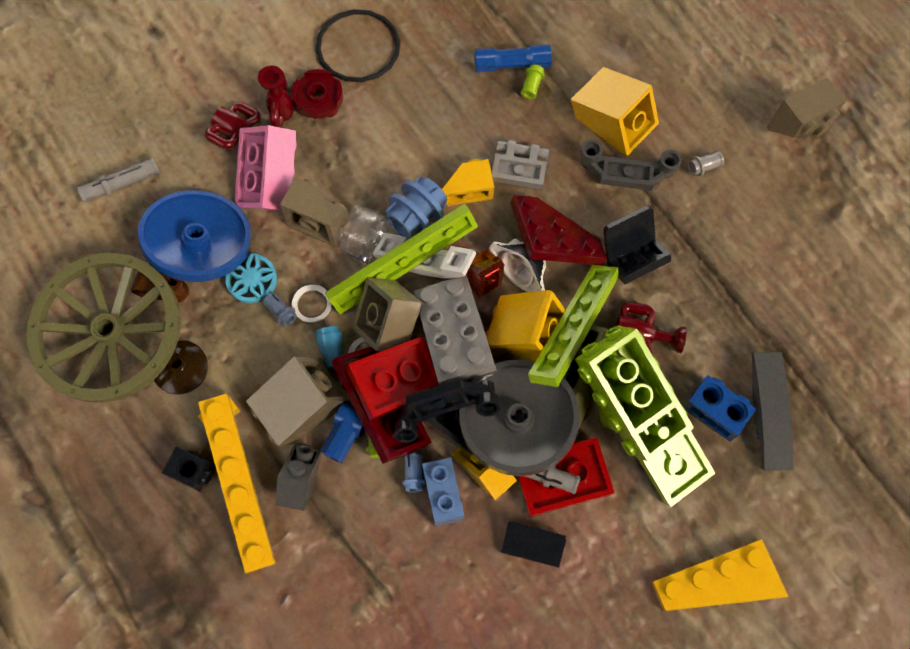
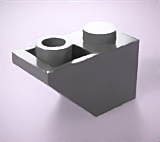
(298, 477)

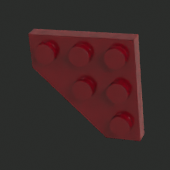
(553, 236)

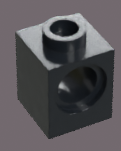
(180, 461)

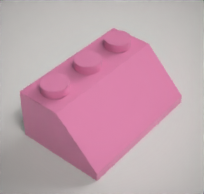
(264, 167)

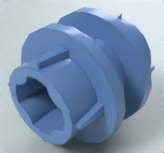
(421, 202)

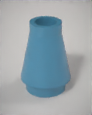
(330, 343)

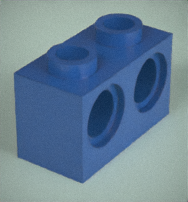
(715, 414)

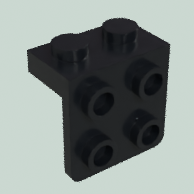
(633, 245)

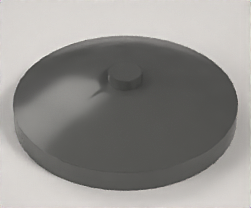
(533, 423)

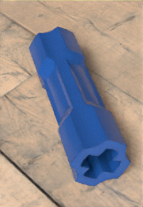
(493, 59)

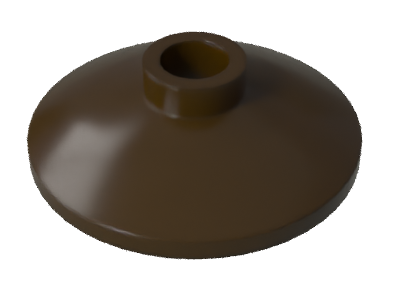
(190, 373)

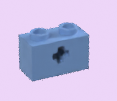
(443, 492)

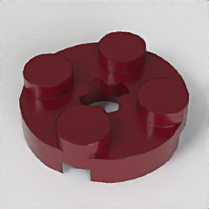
(319, 107)

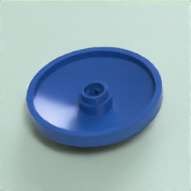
(194, 236)

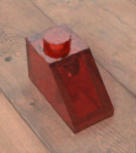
(485, 272)

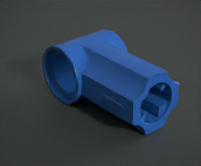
(343, 434)

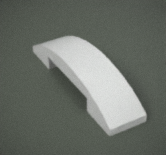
(441, 265)

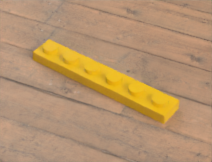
(236, 483)

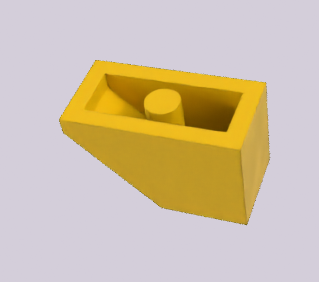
(470, 183)
(487, 479)

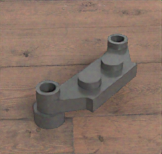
(628, 172)

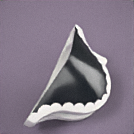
(518, 267)

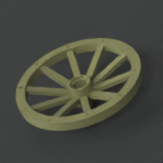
(99, 326)

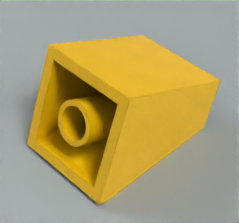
(616, 109)
(523, 324)

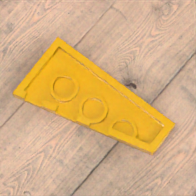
(729, 578)

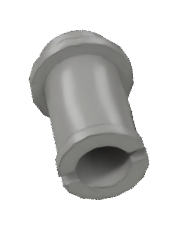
(699, 165)

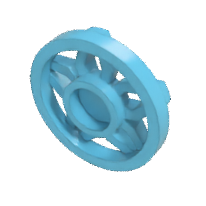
(252, 279)

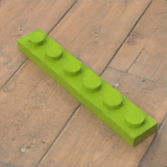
(404, 257)
(573, 326)

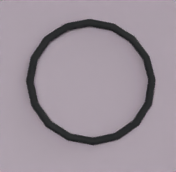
(358, 12)

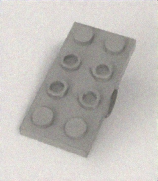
(454, 330)

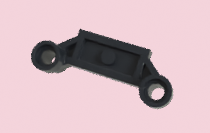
(442, 400)

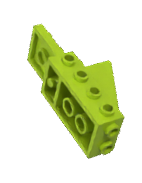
(645, 412)

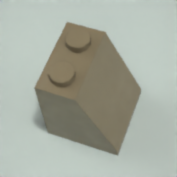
(297, 399)

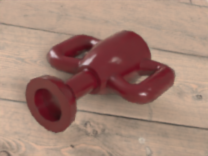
(277, 99)
(229, 123)
(645, 327)

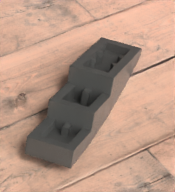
(772, 411)

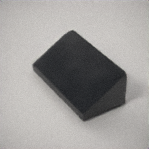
(533, 544)

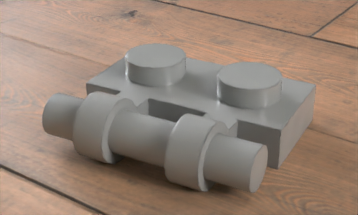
(520, 170)

